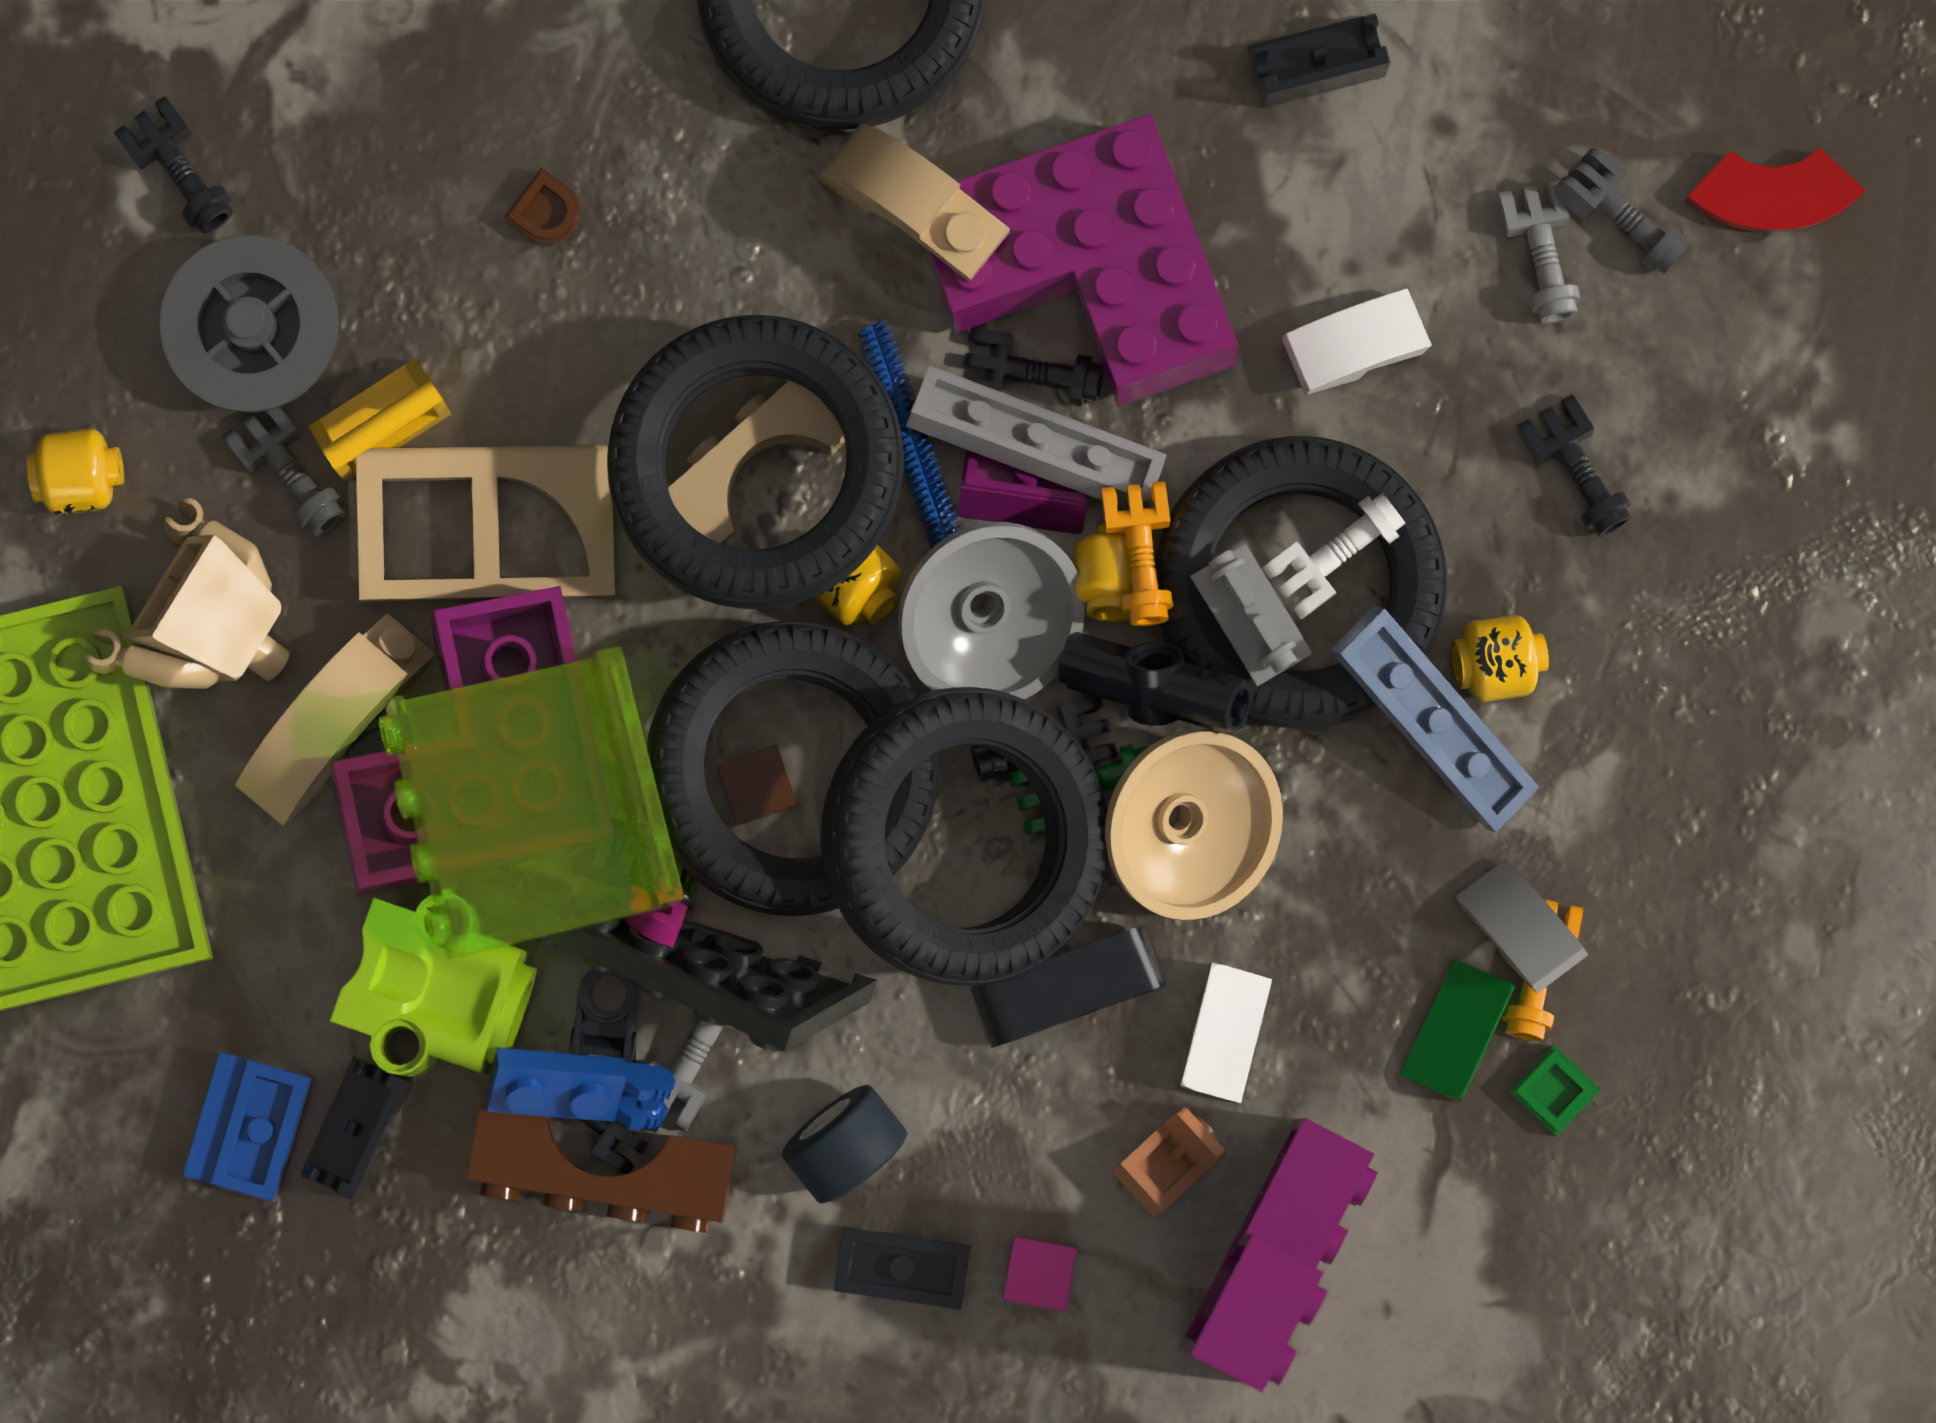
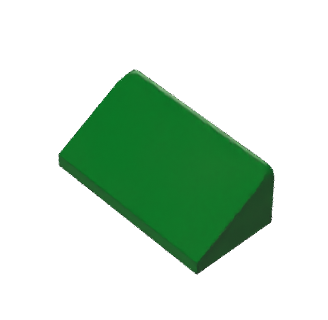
(1457, 1030)

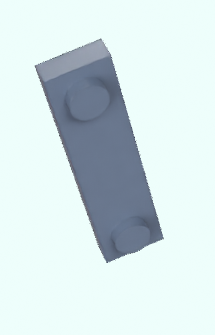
(1434, 718)

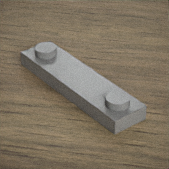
(1032, 438)

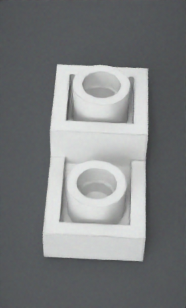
(1355, 341)

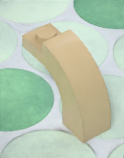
(908, 190)
(330, 716)

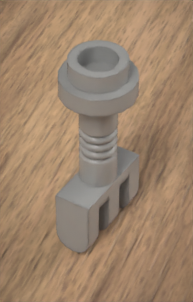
(1555, 299)
(685, 1069)

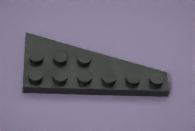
(723, 979)

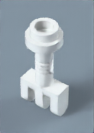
(1379, 519)

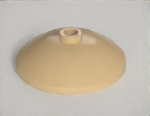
(1223, 830)

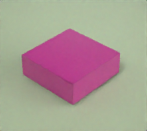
(1039, 1274)

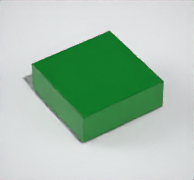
(1554, 1090)

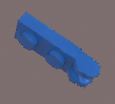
(579, 1087)

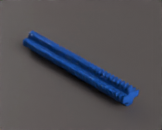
(916, 457)

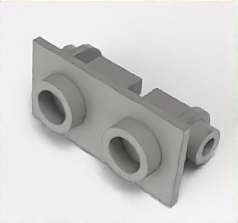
(1251, 614)

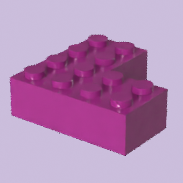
(1116, 232)
(472, 647)
(1271, 1266)

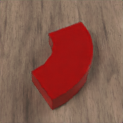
(1775, 197)

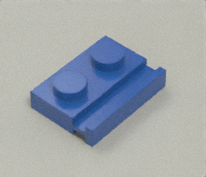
(247, 1126)

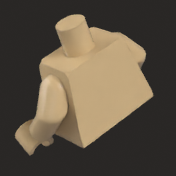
(204, 615)

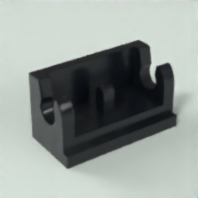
(1318, 60)
(356, 1129)

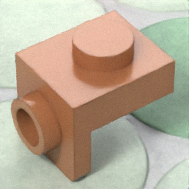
(1169, 1161)

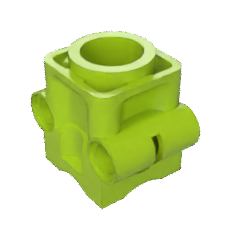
(453, 1005)

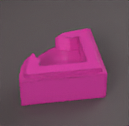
(663, 924)

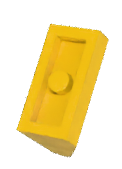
(380, 417)

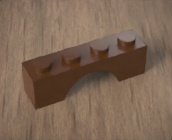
(683, 1180)

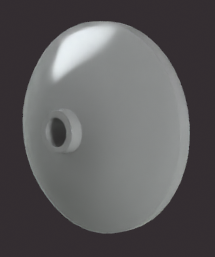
(1018, 631)

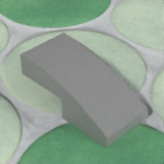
(1521, 926)

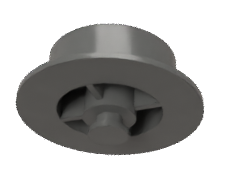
(249, 323)

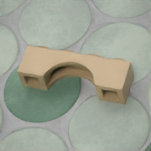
(784, 418)

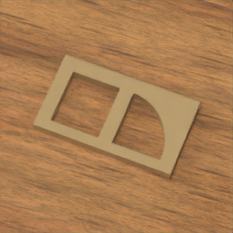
(568, 475)

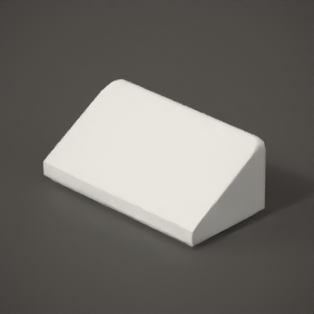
(1225, 1032)

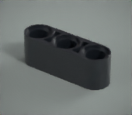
(1069, 986)

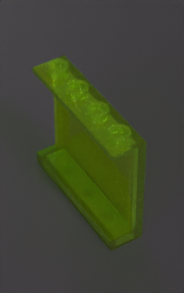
(531, 805)

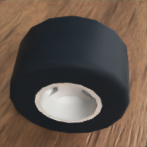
(844, 1144)

